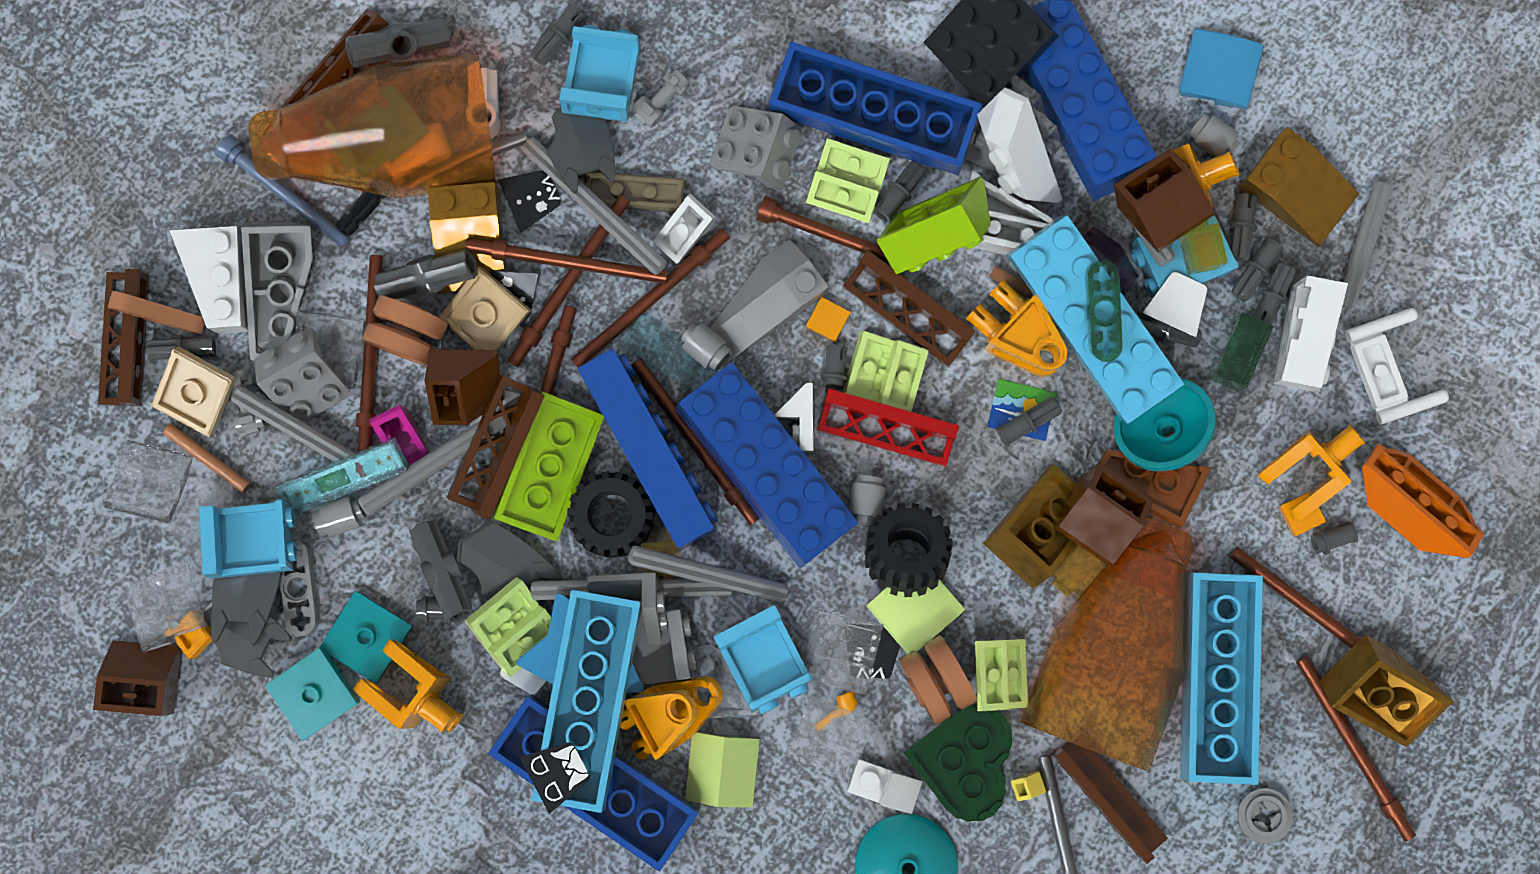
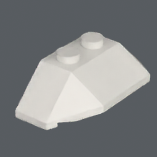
(1018, 148)

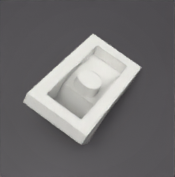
(684, 229)
(800, 408)
(884, 786)

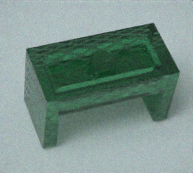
(1242, 352)

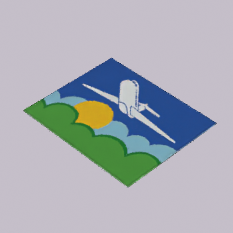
(1011, 399)

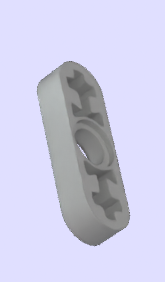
(290, 613)

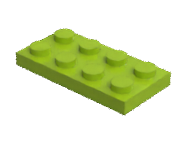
(549, 467)

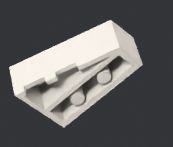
(1010, 220)
(216, 275)
(1309, 333)

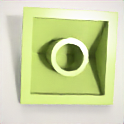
(722, 770)

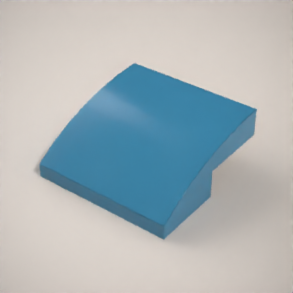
(1221, 69)

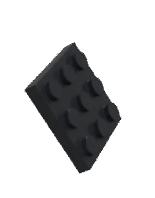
(990, 43)

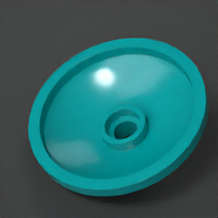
(1186, 413)
(906, 840)

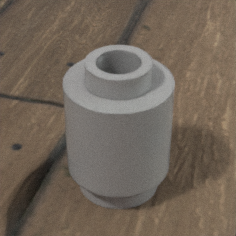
(1214, 135)
(705, 346)
(867, 499)
(338, 516)

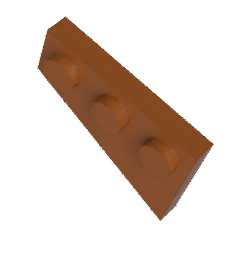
(1171, 490)

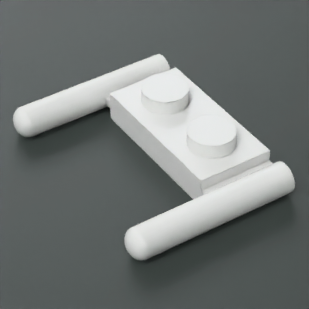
(1380, 370)

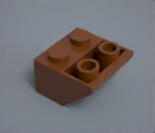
(1163, 200)
(460, 384)
(1104, 513)
(138, 680)

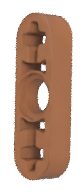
(156, 312)

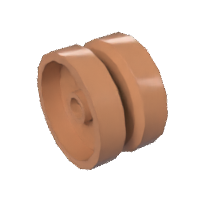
(405, 329)
(940, 678)

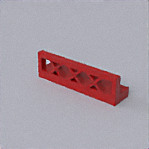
(891, 415)

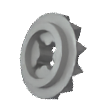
(1279, 822)

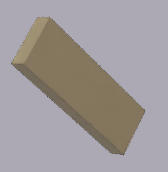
(643, 192)

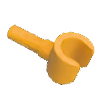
(847, 701)

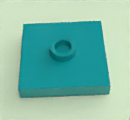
(362, 634)
(312, 693)

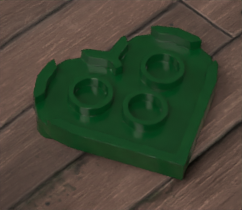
(964, 760)

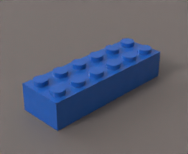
(1086, 104)
(875, 108)
(647, 450)
(765, 465)
(638, 809)

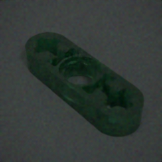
(1113, 336)

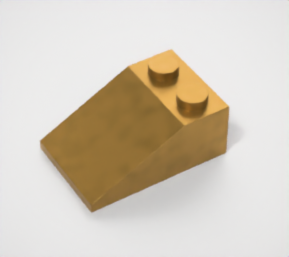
(1300, 187)
(466, 213)
(1028, 535)
(1384, 691)

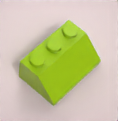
(937, 227)

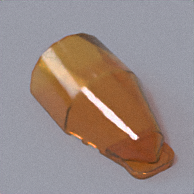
(383, 130)
(1119, 653)

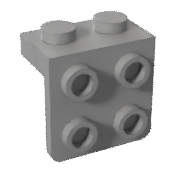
(757, 145)
(299, 377)
(636, 587)
(665, 660)

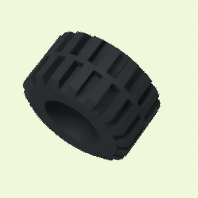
(590, 493)
(911, 525)

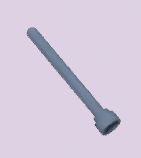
(232, 151)

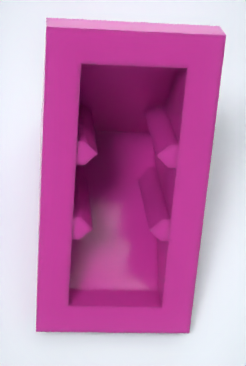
(401, 425)

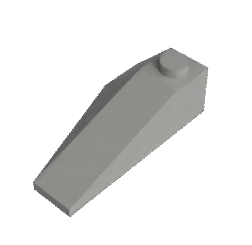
(275, 275)
(769, 298)

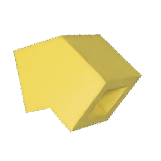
(1028, 786)

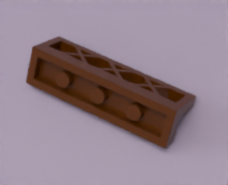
(337, 62)
(915, 298)
(131, 340)
(506, 452)
(1111, 799)

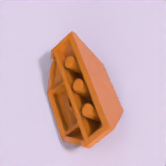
(1418, 504)

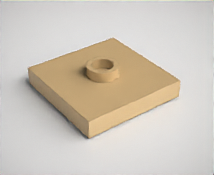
(484, 312)
(193, 391)

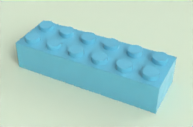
(1055, 270)
(1222, 679)
(592, 688)

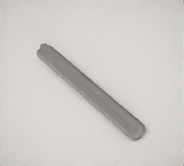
(707, 573)

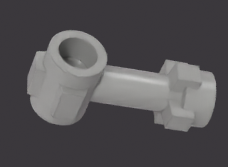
(648, 110)
(245, 421)

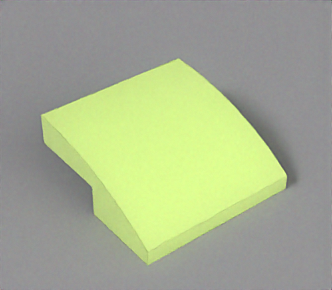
(848, 180)
(885, 370)
(915, 618)
(510, 625)
(1001, 674)

